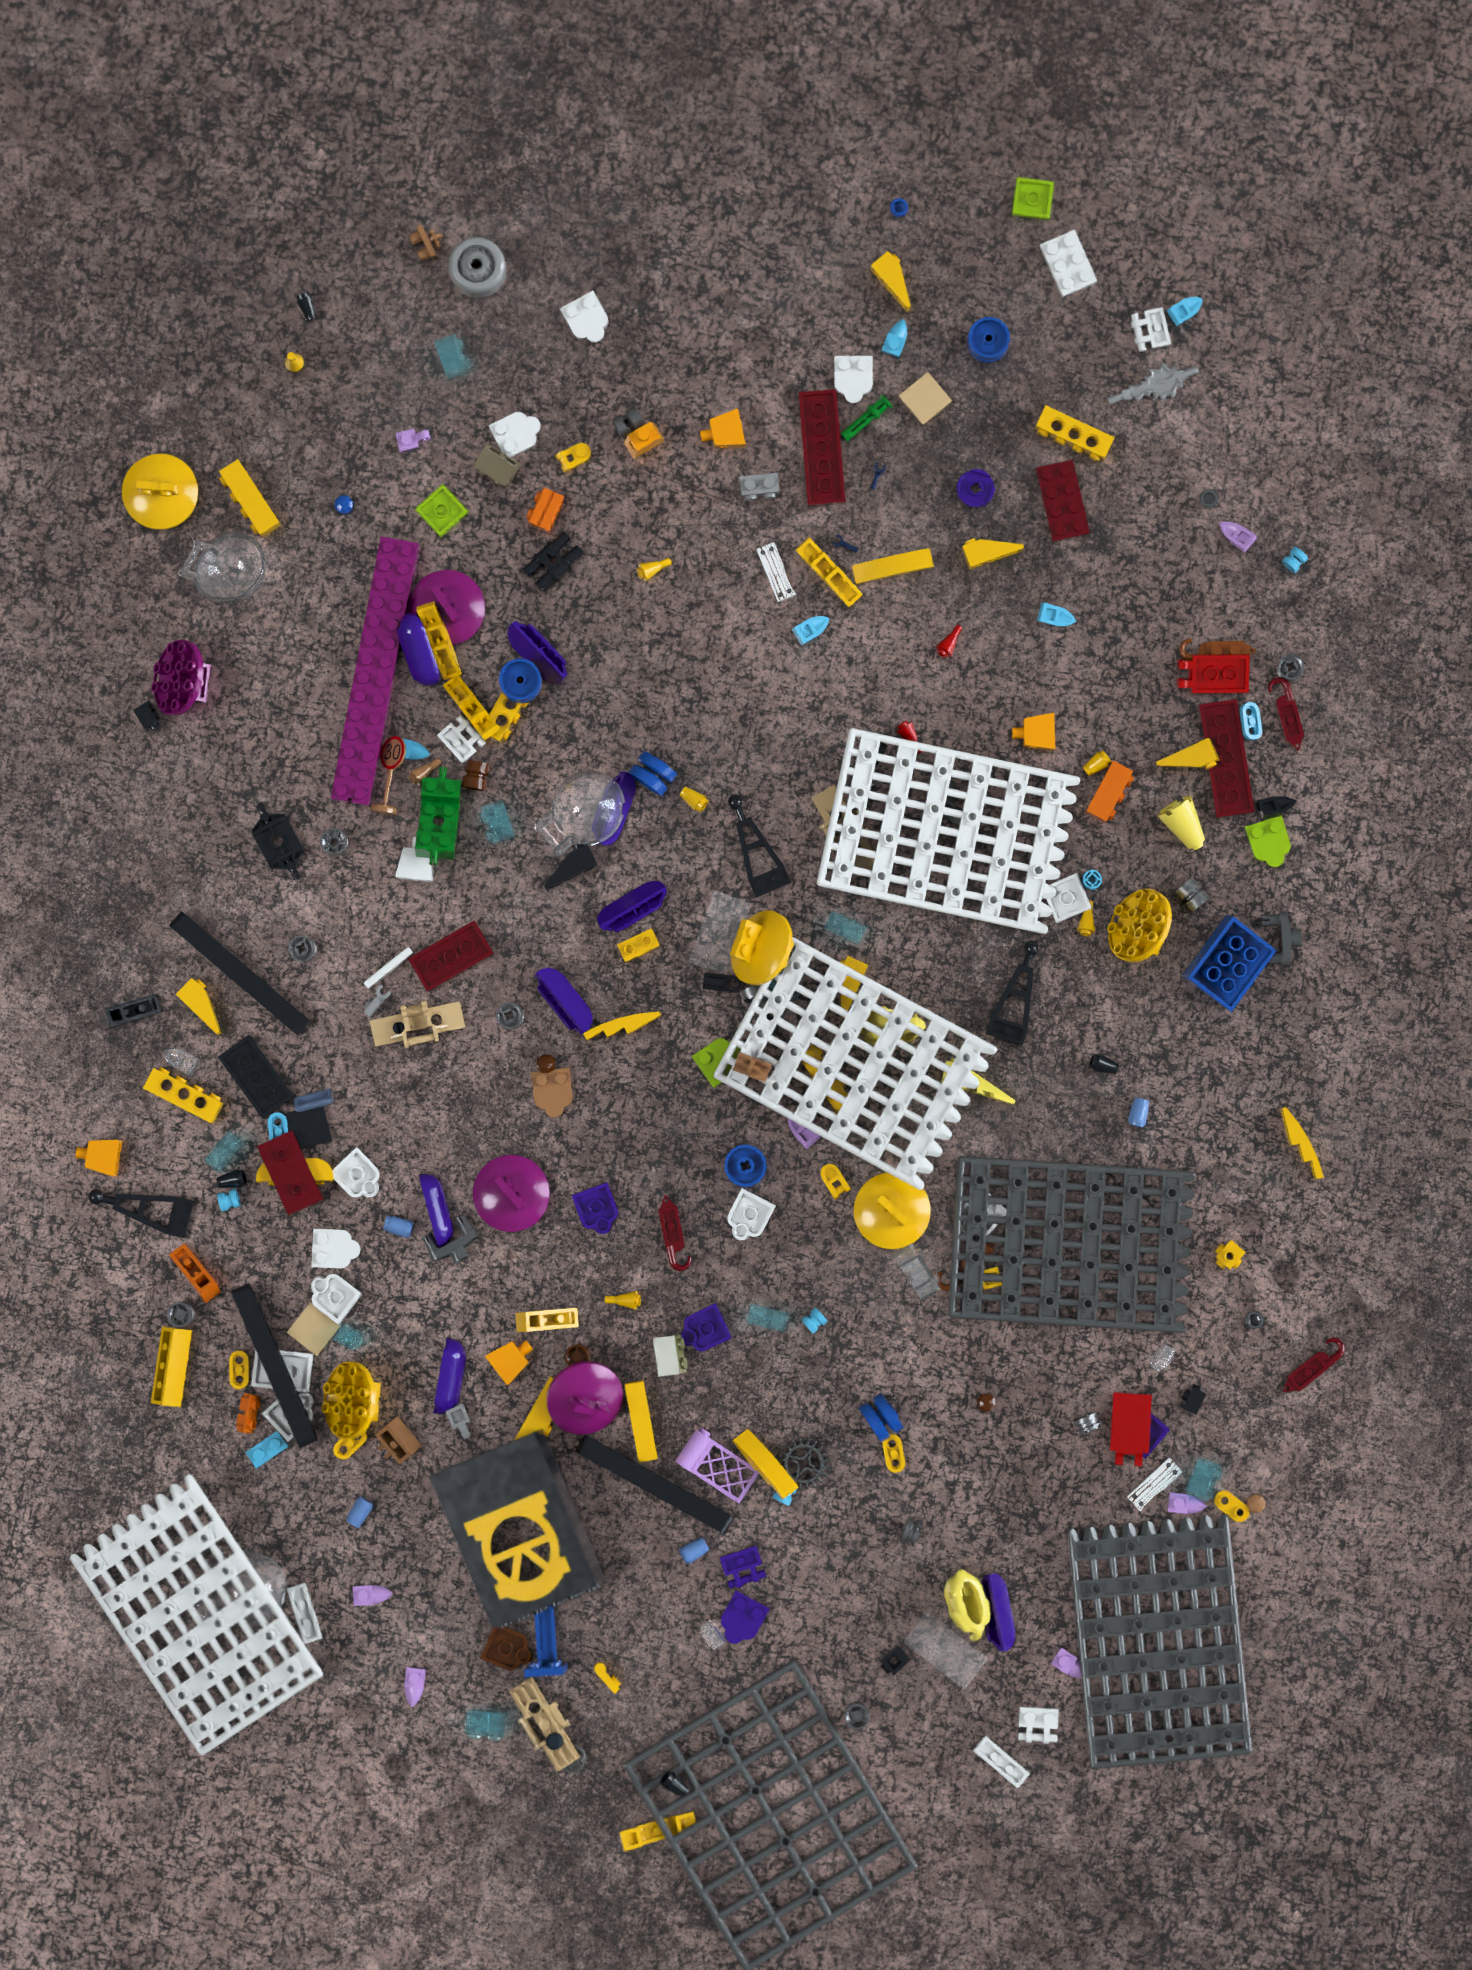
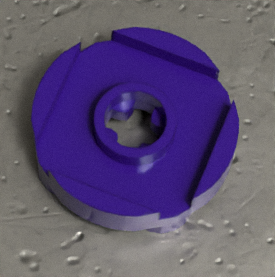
(966, 494)

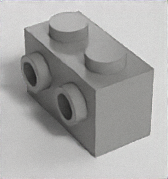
(759, 486)

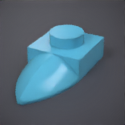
(1184, 309)
(896, 339)
(1054, 615)
(810, 628)
(414, 750)

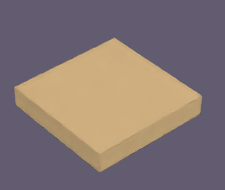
(925, 398)
(313, 1329)

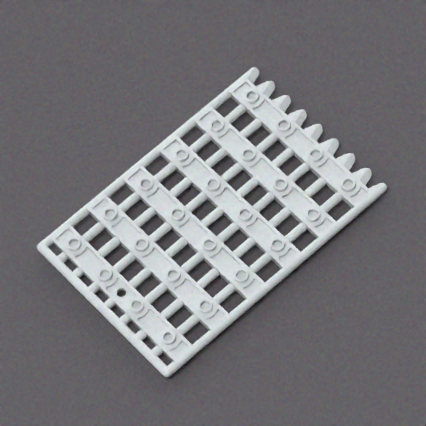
(930, 826)
(940, 1108)
(227, 1664)

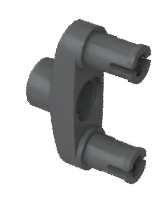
(1290, 937)
(455, 1249)

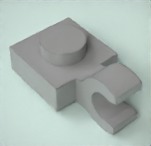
(373, 1005)
(459, 1418)

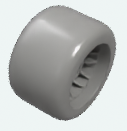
(481, 281)

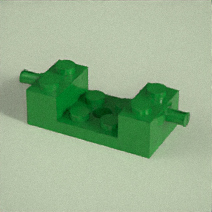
(438, 800)

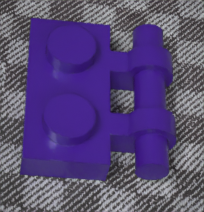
(740, 1561)

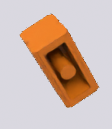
(546, 509)

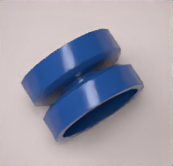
(988, 351)
(526, 671)
(653, 771)
(734, 1162)
(881, 1417)

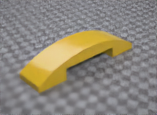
(650, 1831)

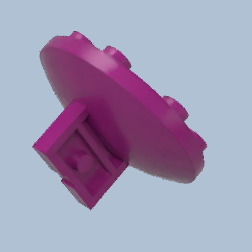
(456, 599)
(181, 678)
(511, 1193)
(584, 1397)

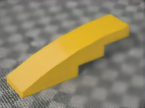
(893, 566)
(828, 572)
(439, 640)
(471, 707)
(629, 1023)
(1297, 1136)
(641, 1421)
(765, 1463)

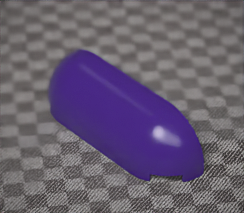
(537, 649)
(418, 650)
(628, 787)
(632, 906)
(564, 1000)
(437, 1209)
(450, 1376)
(1001, 1625)

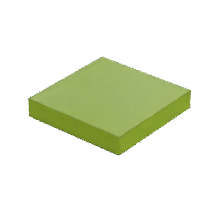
(1032, 198)
(441, 510)

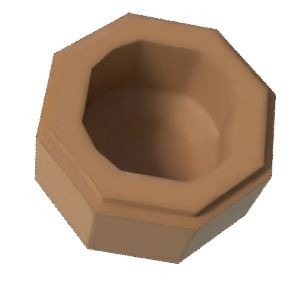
(1255, 1503)

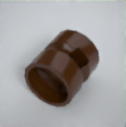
(475, 775)
(576, 1354)

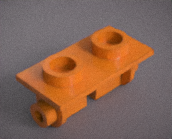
(247, 1422)

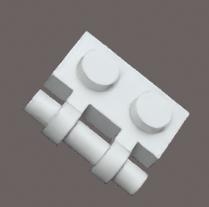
(1156, 328)
(456, 741)
(1038, 1718)

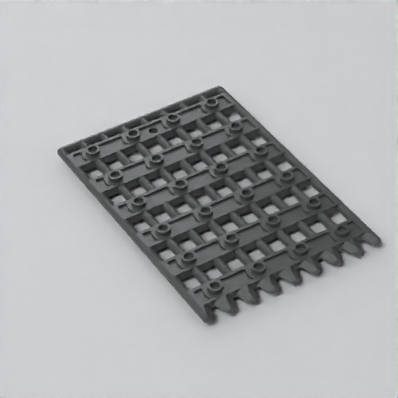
(1167, 1251)
(1181, 1658)

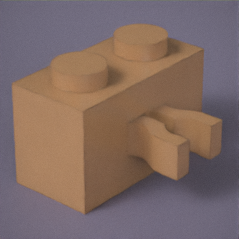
(397, 1440)

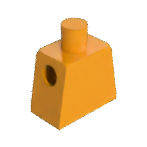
(725, 431)
(643, 439)
(1037, 732)
(101, 1156)
(509, 1360)

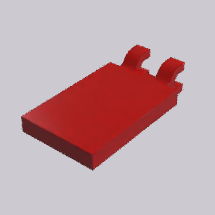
(1216, 673)
(1130, 1426)

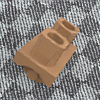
(420, 236)
(752, 1067)

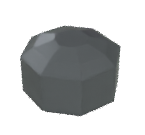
(1254, 1319)

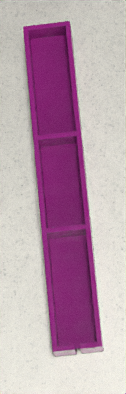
(375, 672)

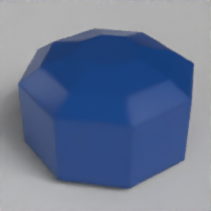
(898, 207)
(343, 504)

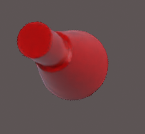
(946, 646)
(907, 731)

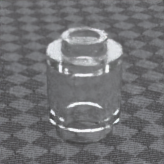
(1162, 1358)
(712, 1635)

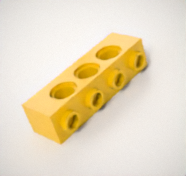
(1068, 424)
(512, 716)
(155, 1085)

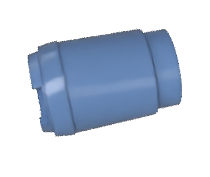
(1138, 1112)
(398, 1226)
(359, 1512)
(693, 1550)

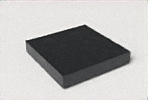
(309, 1127)

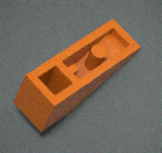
(195, 1273)

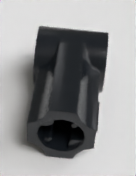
(719, 982)

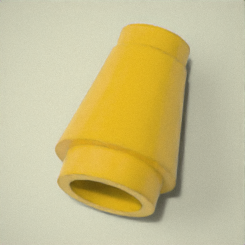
(1097, 763)
(694, 799)

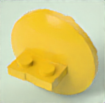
(160, 491)
(1141, 925)
(761, 947)
(891, 1212)
(351, 1400)

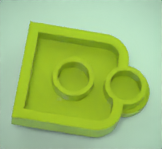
(1269, 841)
(710, 1057)

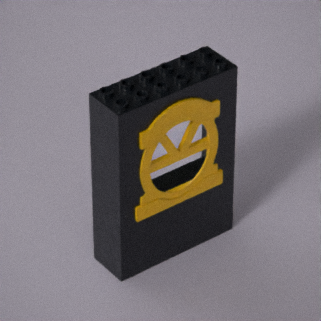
(510, 1483)

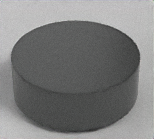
(1208, 498)

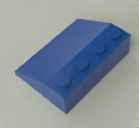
(1229, 962)

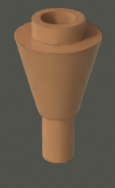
(417, 774)

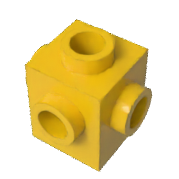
(1235, 1252)

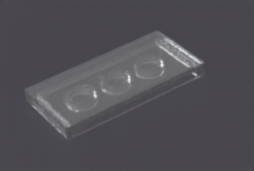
(718, 932)
(945, 1650)

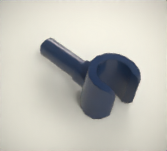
(877, 475)
(844, 544)

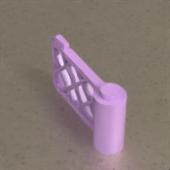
(695, 1452)

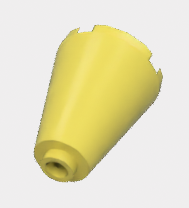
(1183, 822)

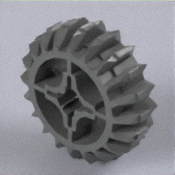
(811, 1447)

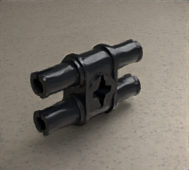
(552, 550)

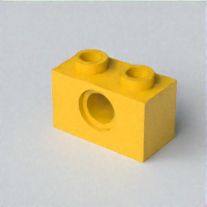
(638, 945)

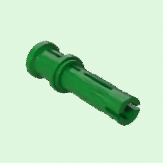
(875, 413)

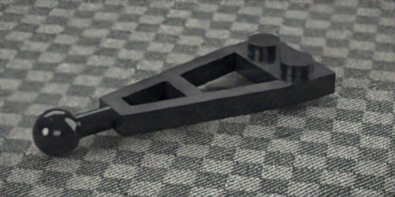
(767, 881)
(1006, 1029)
(179, 1215)

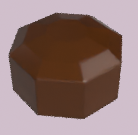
(545, 1063)
(986, 1402)

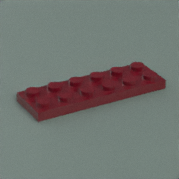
(822, 447)
(1230, 776)

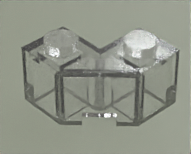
(917, 1272)

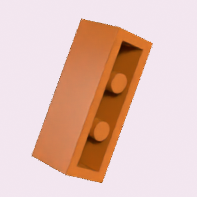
(1110, 792)

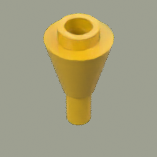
(294, 362)
(649, 569)
(1086, 925)
(628, 1300)

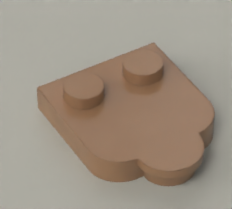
(552, 1091)

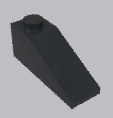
(576, 863)
(129, 1012)

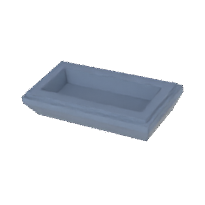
(313, 1100)

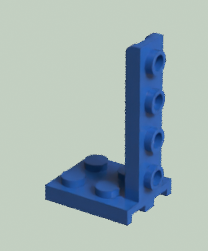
(546, 1647)

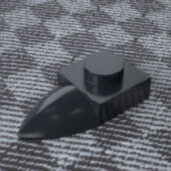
(1274, 806)

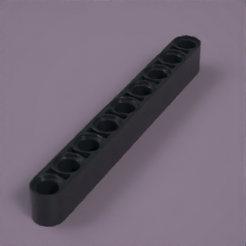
(239, 973)
(274, 1365)
(654, 1484)

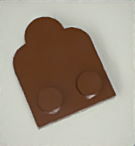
(506, 1649)

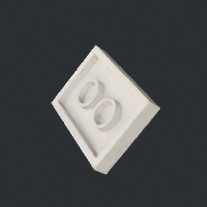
(1068, 263)
(298, 1365)

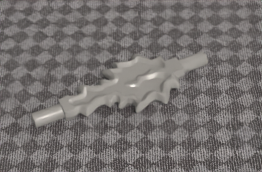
(1160, 383)

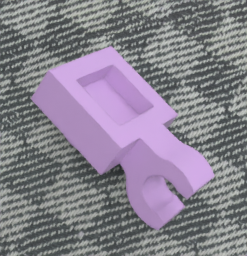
(409, 440)

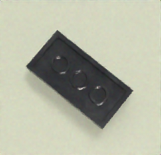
(256, 1076)

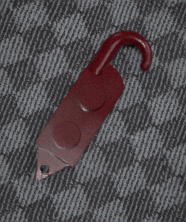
(1288, 714)
(672, 1233)
(1313, 1367)

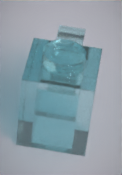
(349, 1337)

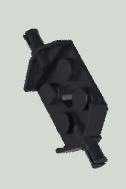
(283, 856)

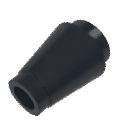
(306, 305)
(1103, 1064)
(233, 1179)
(672, 1783)

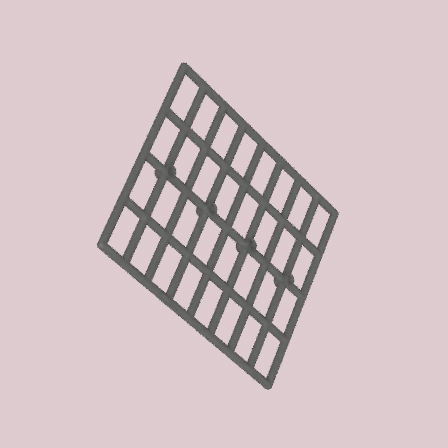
(770, 1815)

